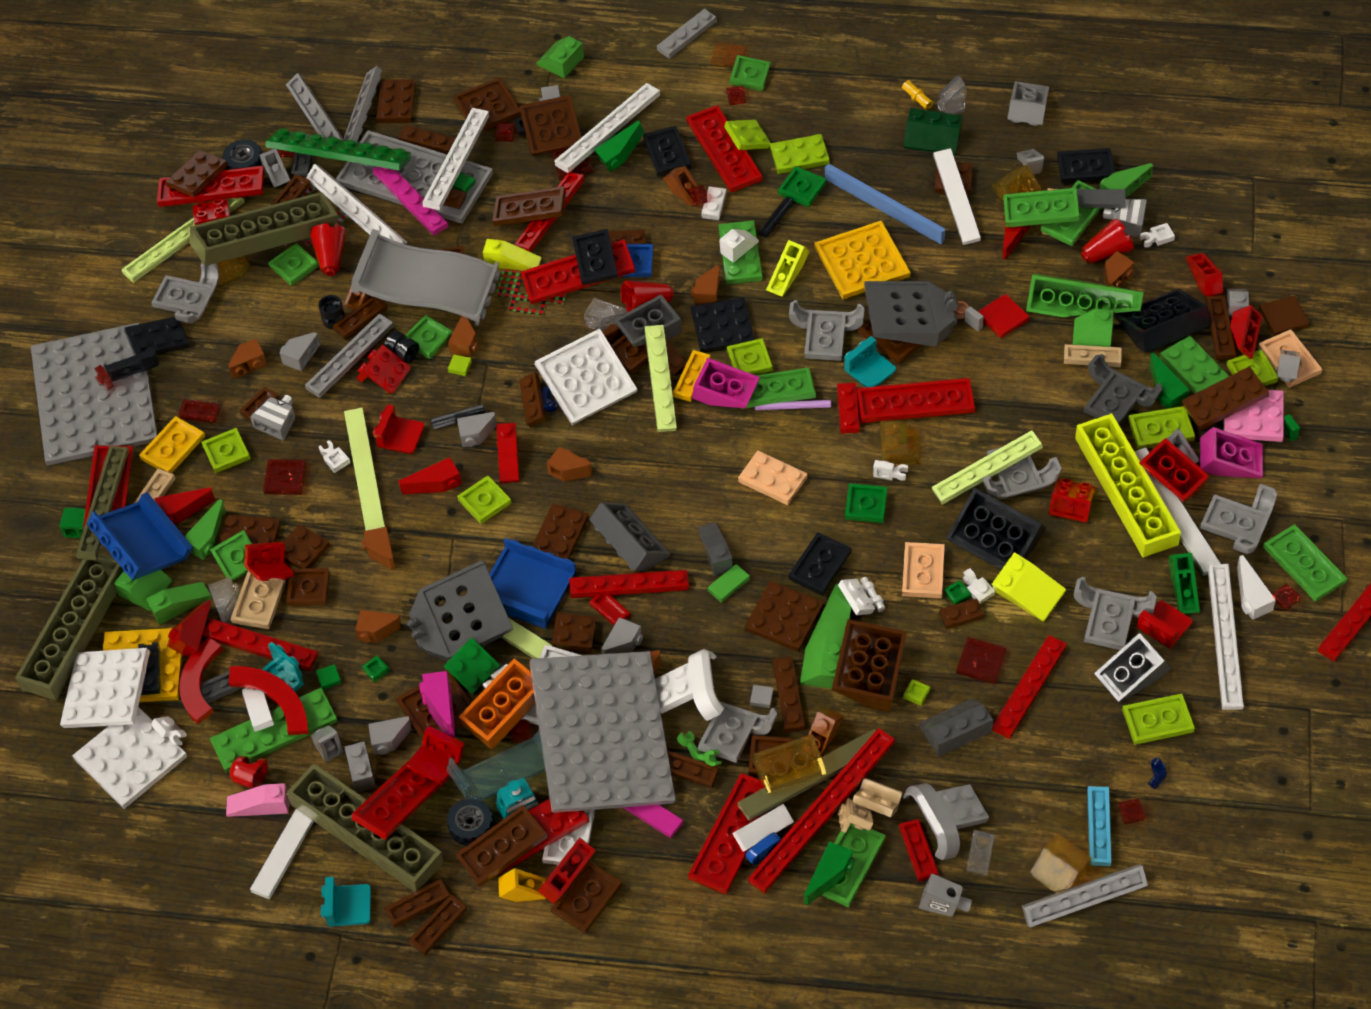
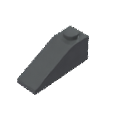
(715, 548)

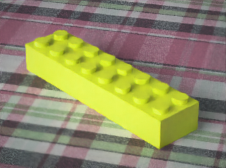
(1127, 485)

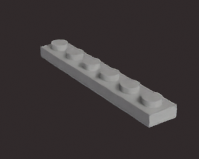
(363, 104)
(312, 107)
(349, 355)
(1084, 895)

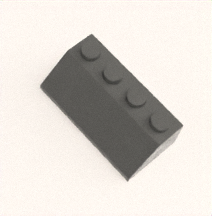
(628, 536)

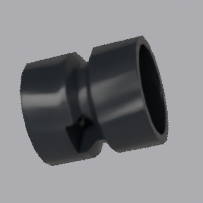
(331, 310)
(403, 347)

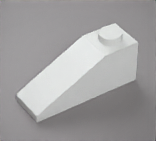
(1255, 597)

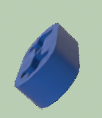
(762, 848)

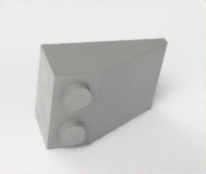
(1028, 103)

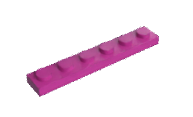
(410, 199)

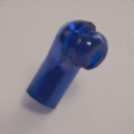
(549, 404)
(1159, 772)

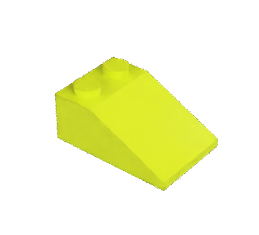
(1028, 587)

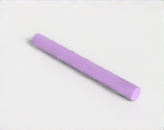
(796, 405)

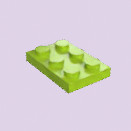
(799, 152)
(1154, 426)
(1158, 719)

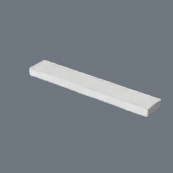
(957, 196)
(282, 855)

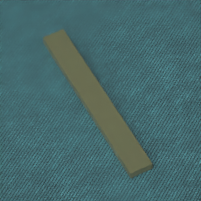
(103, 499)
(833, 762)

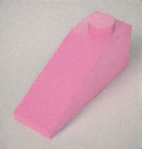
(259, 801)

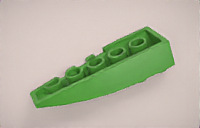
(1075, 297)
(826, 641)

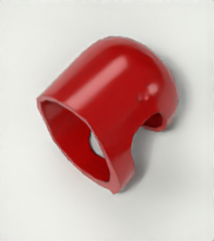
(246, 774)

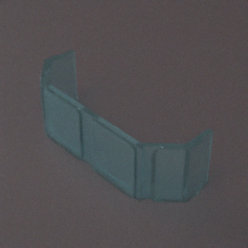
(496, 772)

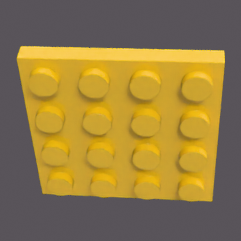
(861, 257)
(169, 659)

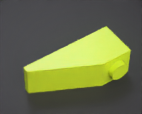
(509, 256)
(787, 268)

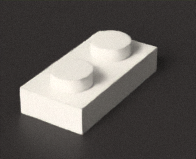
(715, 203)

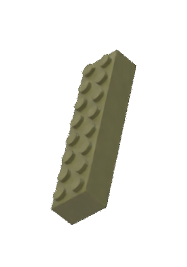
(260, 228)
(70, 627)
(331, 806)

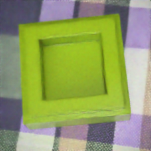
(459, 365)
(916, 692)

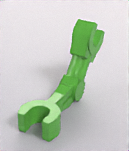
(707, 757)

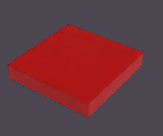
(1003, 316)

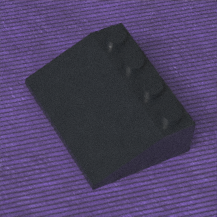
(1164, 320)
(994, 530)

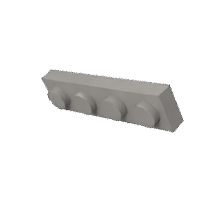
(686, 33)

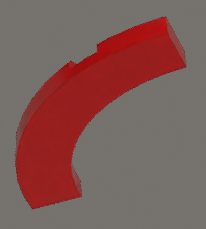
(192, 677)
(275, 689)

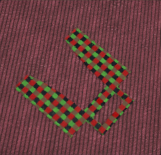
(509, 287)

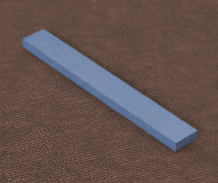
(885, 204)

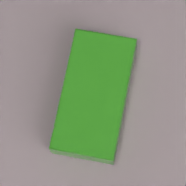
(728, 583)

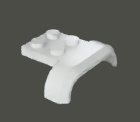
(688, 683)

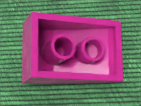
(724, 385)
(1230, 455)
(438, 697)

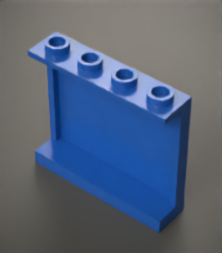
(140, 537)
(531, 582)

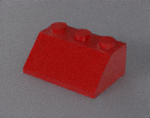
(1175, 470)

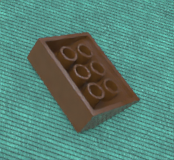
(869, 664)

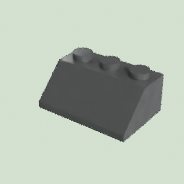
(957, 726)

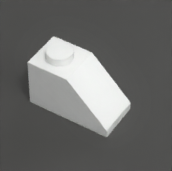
(736, 244)

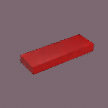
(918, 849)

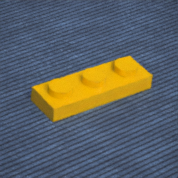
(685, 385)

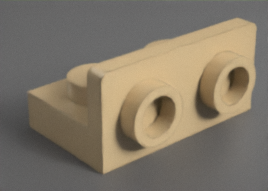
(878, 797)
(857, 815)

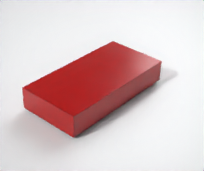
(609, 608)

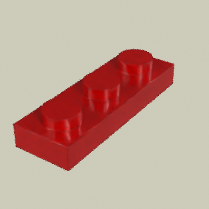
(848, 408)

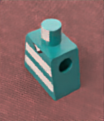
(514, 796)

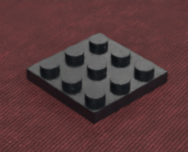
(721, 324)

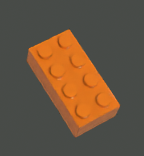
(500, 705)

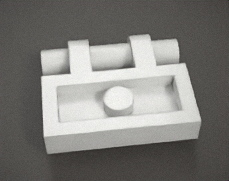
(857, 596)

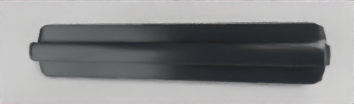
(776, 216)
(451, 418)

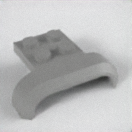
(187, 296)
(825, 329)
(1022, 478)
(1240, 521)
(1110, 613)
(732, 730)
(947, 812)

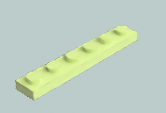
(660, 378)
(987, 466)

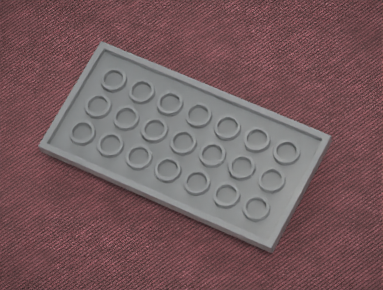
(418, 172)

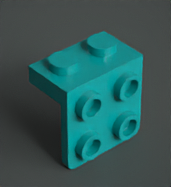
(868, 365)
(284, 667)
(345, 904)

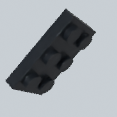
(666, 150)
(1085, 165)
(595, 257)
(162, 335)
(820, 563)

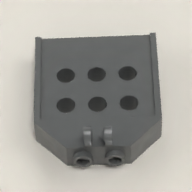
(910, 311)
(429, 619)

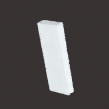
(257, 709)
(762, 827)

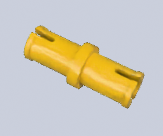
(917, 95)

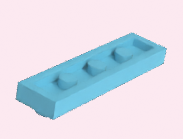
(1099, 826)

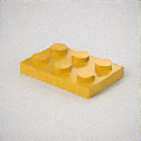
(172, 445)

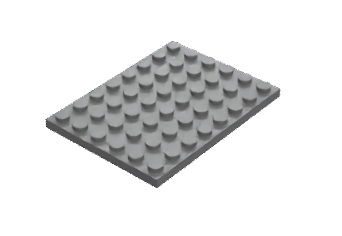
(78, 410)
(601, 731)

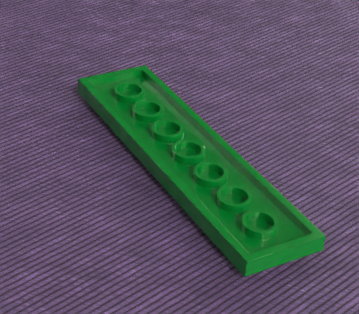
(338, 149)

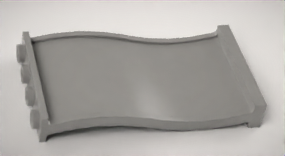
(425, 277)

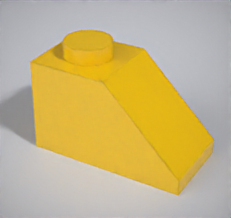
(520, 886)

